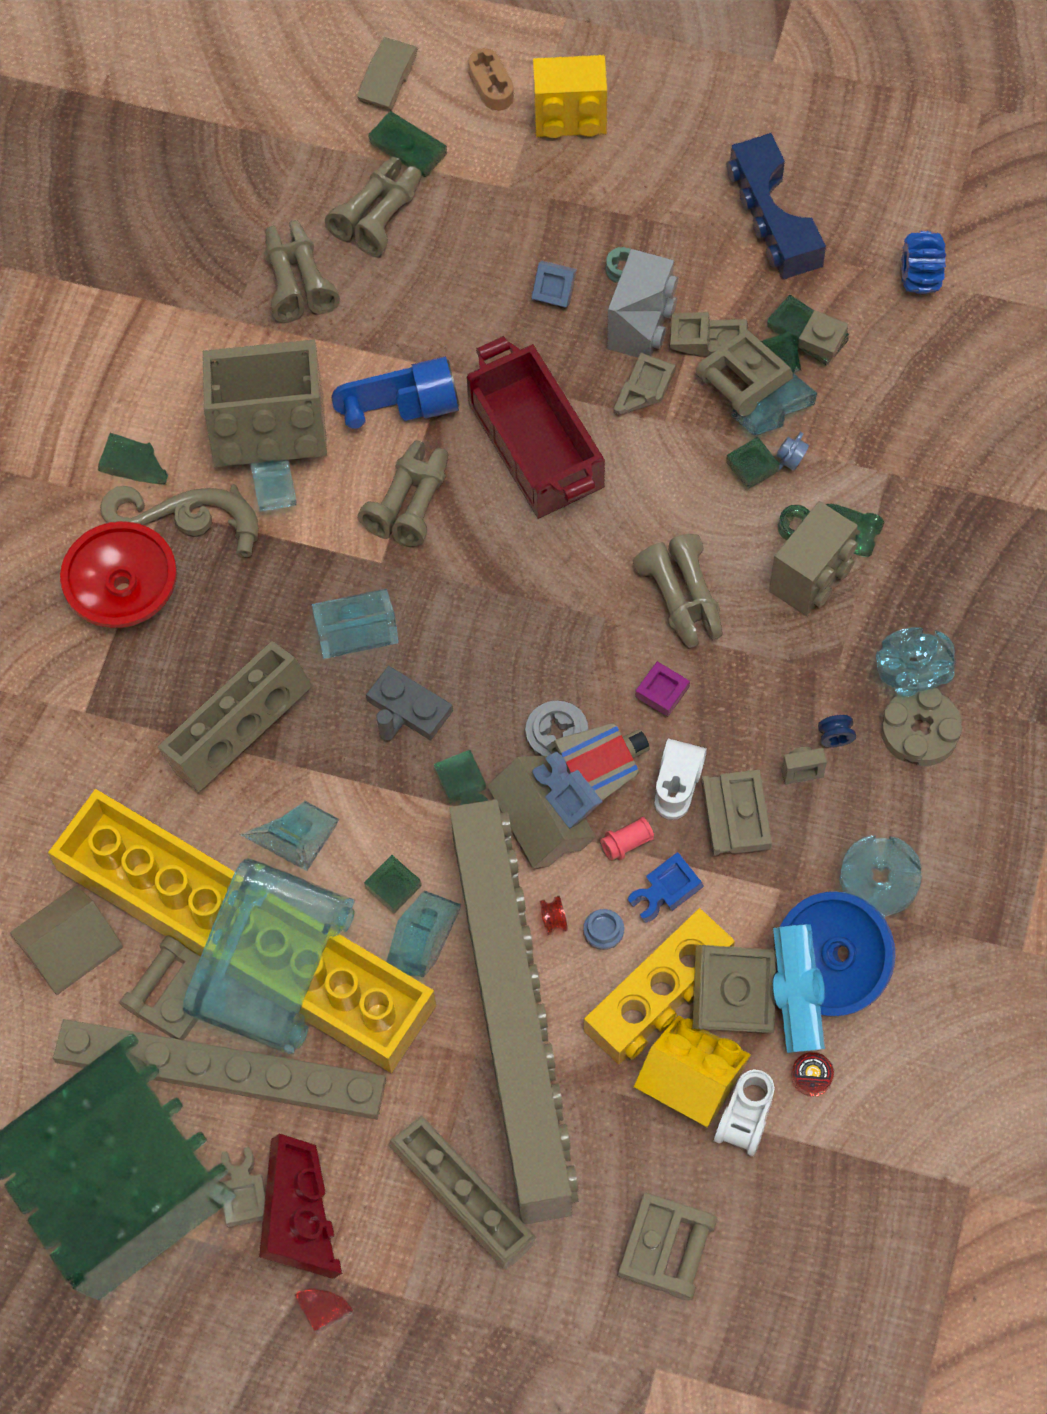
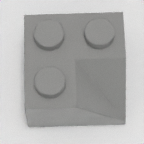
(641, 304)

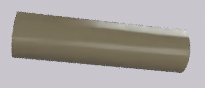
(463, 1192)

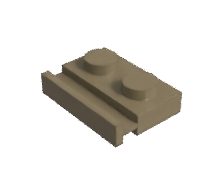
(736, 812)

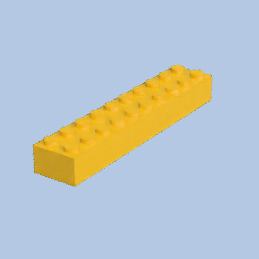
(180, 895)

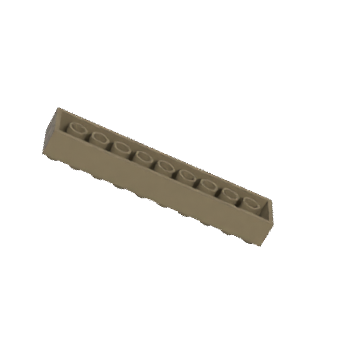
(512, 1017)

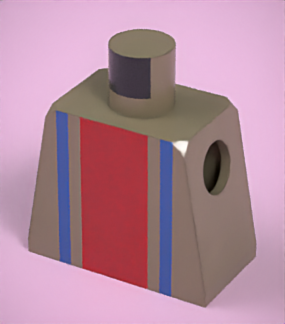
(602, 756)

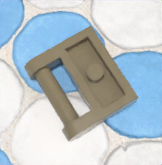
(753, 364)
(168, 1011)
(653, 1242)

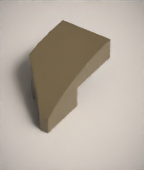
(646, 385)

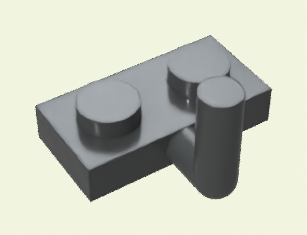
(408, 704)

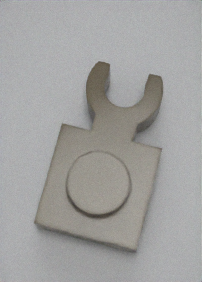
(250, 1191)

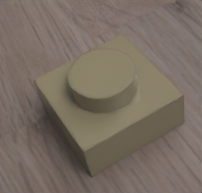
(823, 335)
(803, 765)

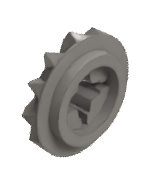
(540, 723)

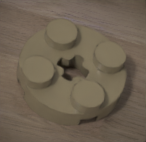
(915, 746)

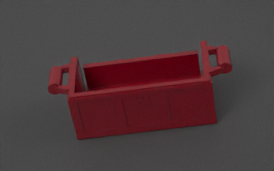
(534, 427)

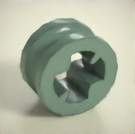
(612, 261)

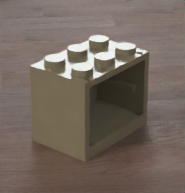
(264, 403)

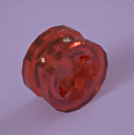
(553, 915)

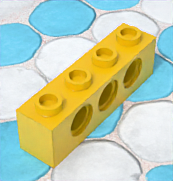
(626, 1039)

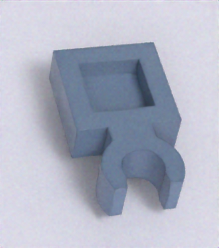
(570, 793)

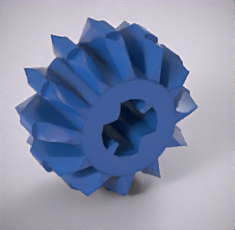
(923, 262)

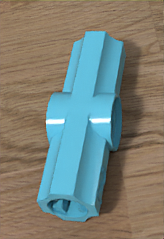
(798, 988)

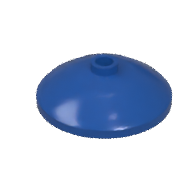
(851, 922)

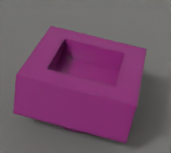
(662, 689)

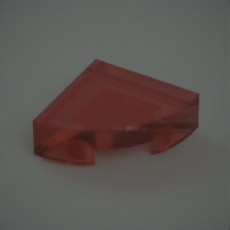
(322, 1308)

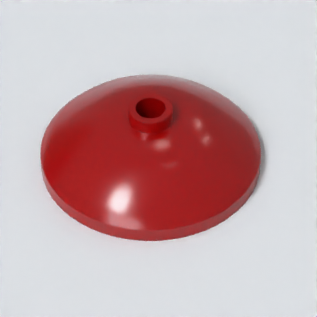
(114, 556)

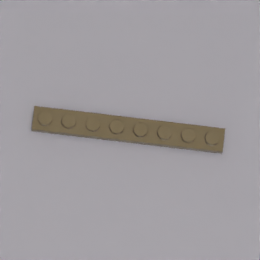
(231, 1070)

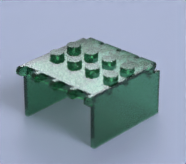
(108, 1172)

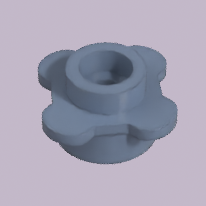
(792, 452)

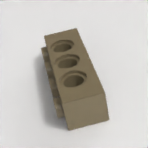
(235, 716)

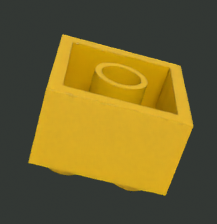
(570, 96)

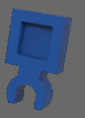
(671, 884)

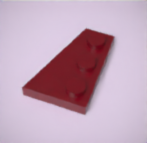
(294, 1211)

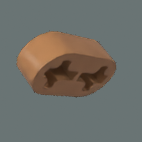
(497, 76)

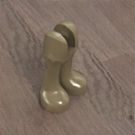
(370, 232)
(287, 301)
(411, 470)
(685, 552)

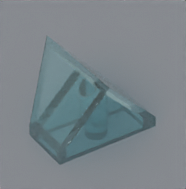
(296, 835)

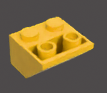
(692, 1070)

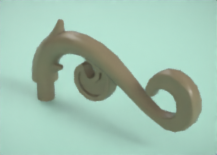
(182, 504)

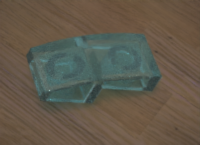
(772, 409)
(273, 485)

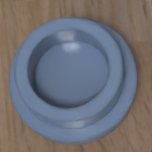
(603, 929)

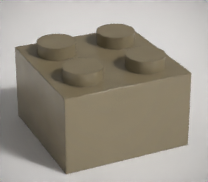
(814, 559)

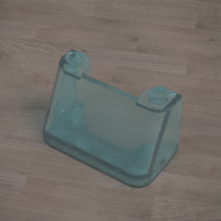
(265, 954)

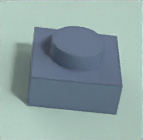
(554, 284)

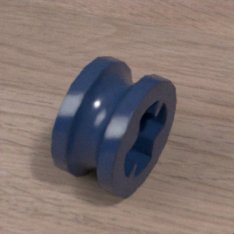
(836, 731)

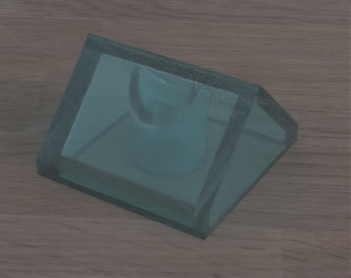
(355, 623)

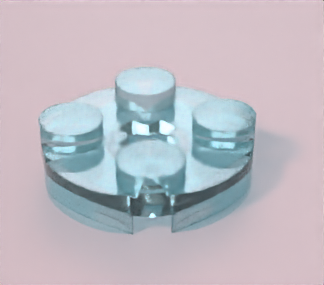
(908, 677)
(881, 854)

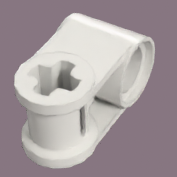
(678, 774)
(746, 1119)

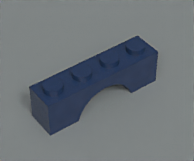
(791, 240)

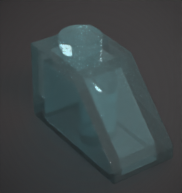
(422, 933)

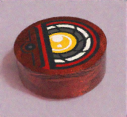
(812, 1074)

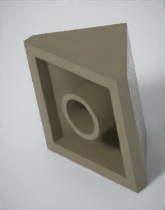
(67, 939)

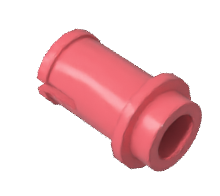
(626, 839)

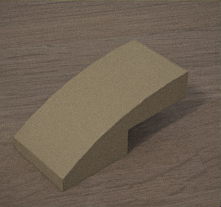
(386, 72)
(701, 336)

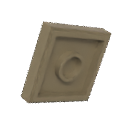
(734, 989)

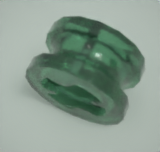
(789, 513)

